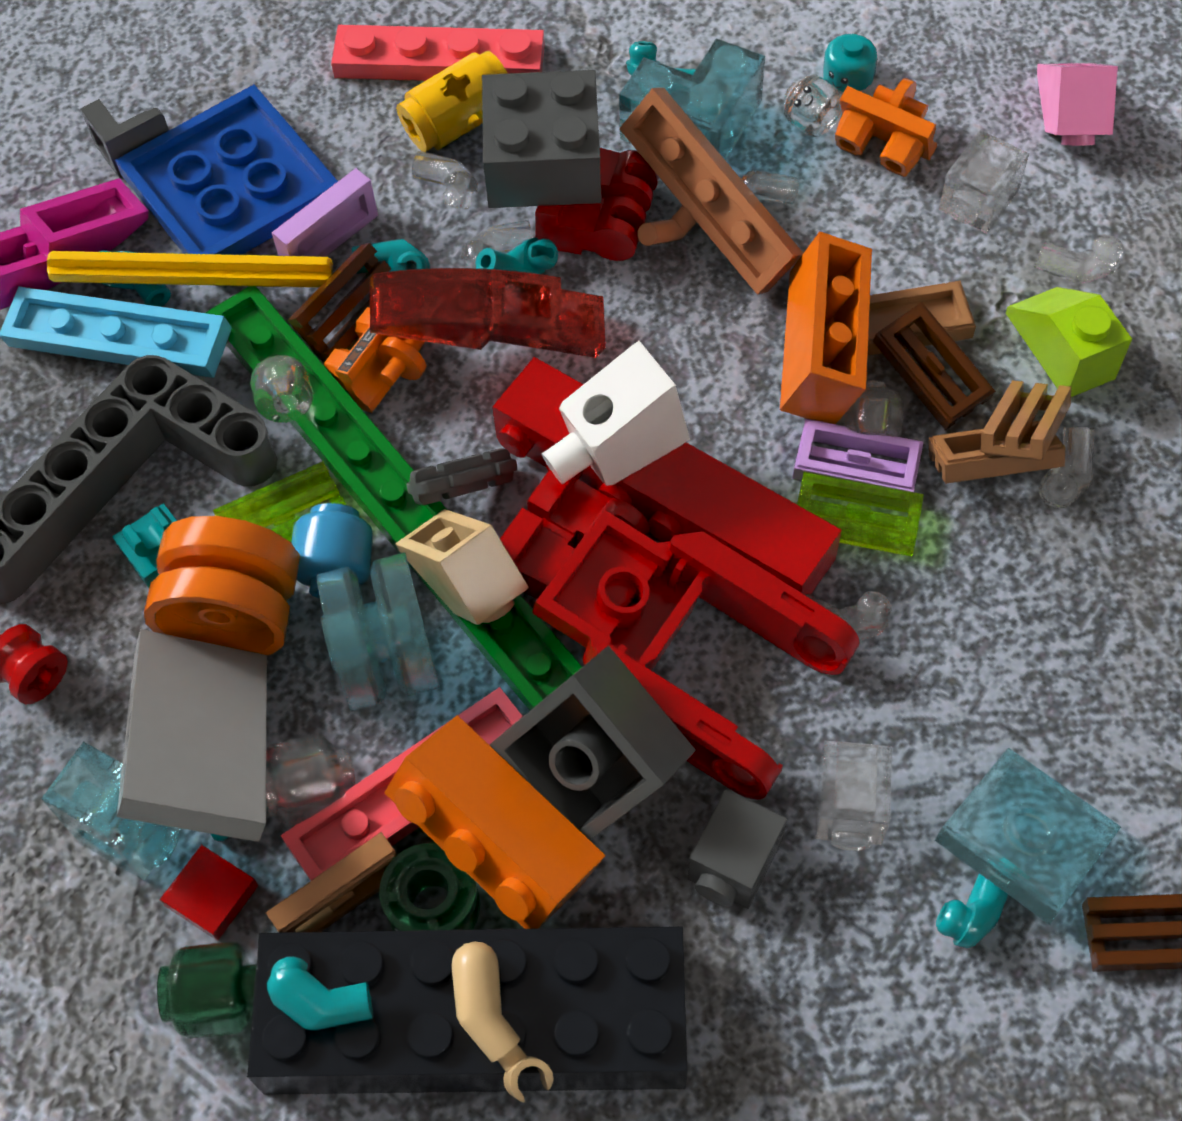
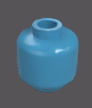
(331, 540)

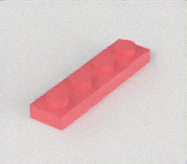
(426, 51)
(368, 810)

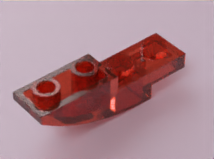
(486, 305)

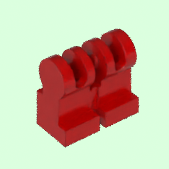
(606, 226)
(555, 524)

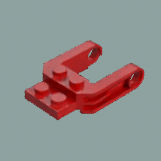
(638, 595)

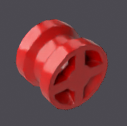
(29, 665)

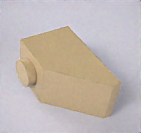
(465, 566)

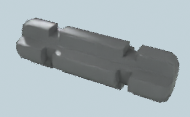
(461, 476)

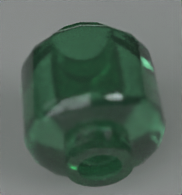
(207, 990)

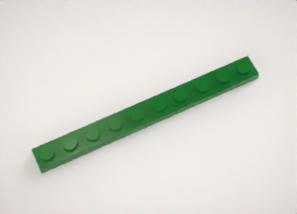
(376, 478)

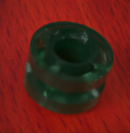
(422, 868)

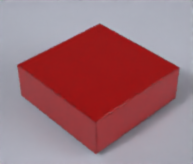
(209, 892)

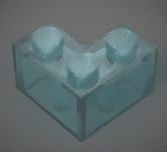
(716, 97)

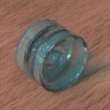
(376, 632)

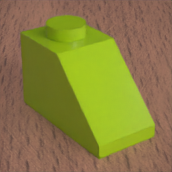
(1072, 337)

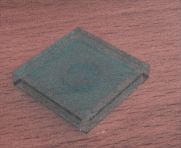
(1028, 835)

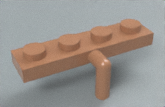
(708, 194)

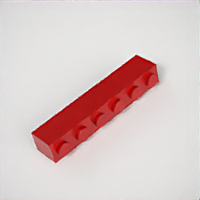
(679, 490)

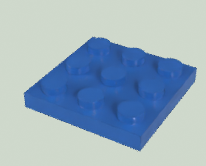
(226, 176)

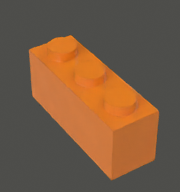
(826, 329)
(493, 824)

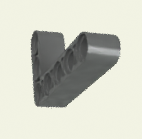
(147, 406)

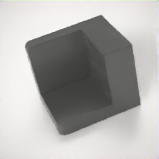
(119, 139)

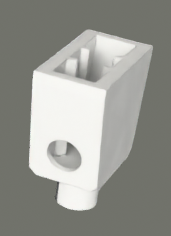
(619, 420)

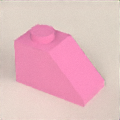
(1077, 100)

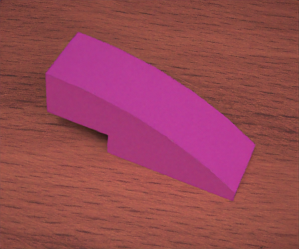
(77, 221)

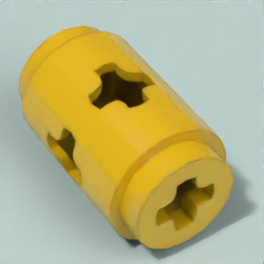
(447, 102)

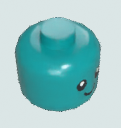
(850, 62)

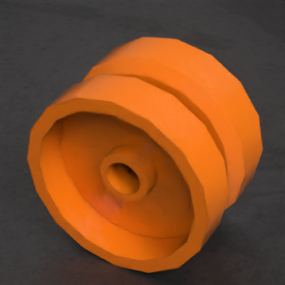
(223, 584)

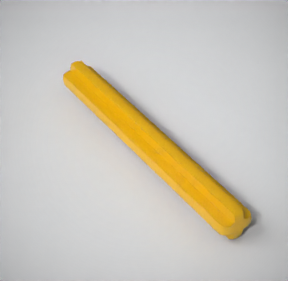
(188, 269)

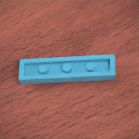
(114, 330)

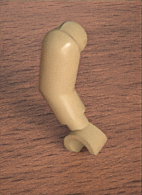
(480, 1014)

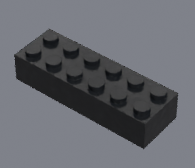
(581, 999)

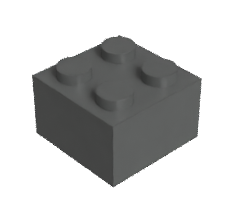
(541, 139)
(595, 745)

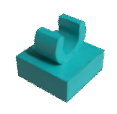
(142, 540)

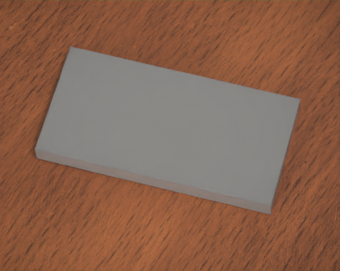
(196, 737)

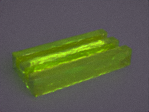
(284, 499)
(858, 522)

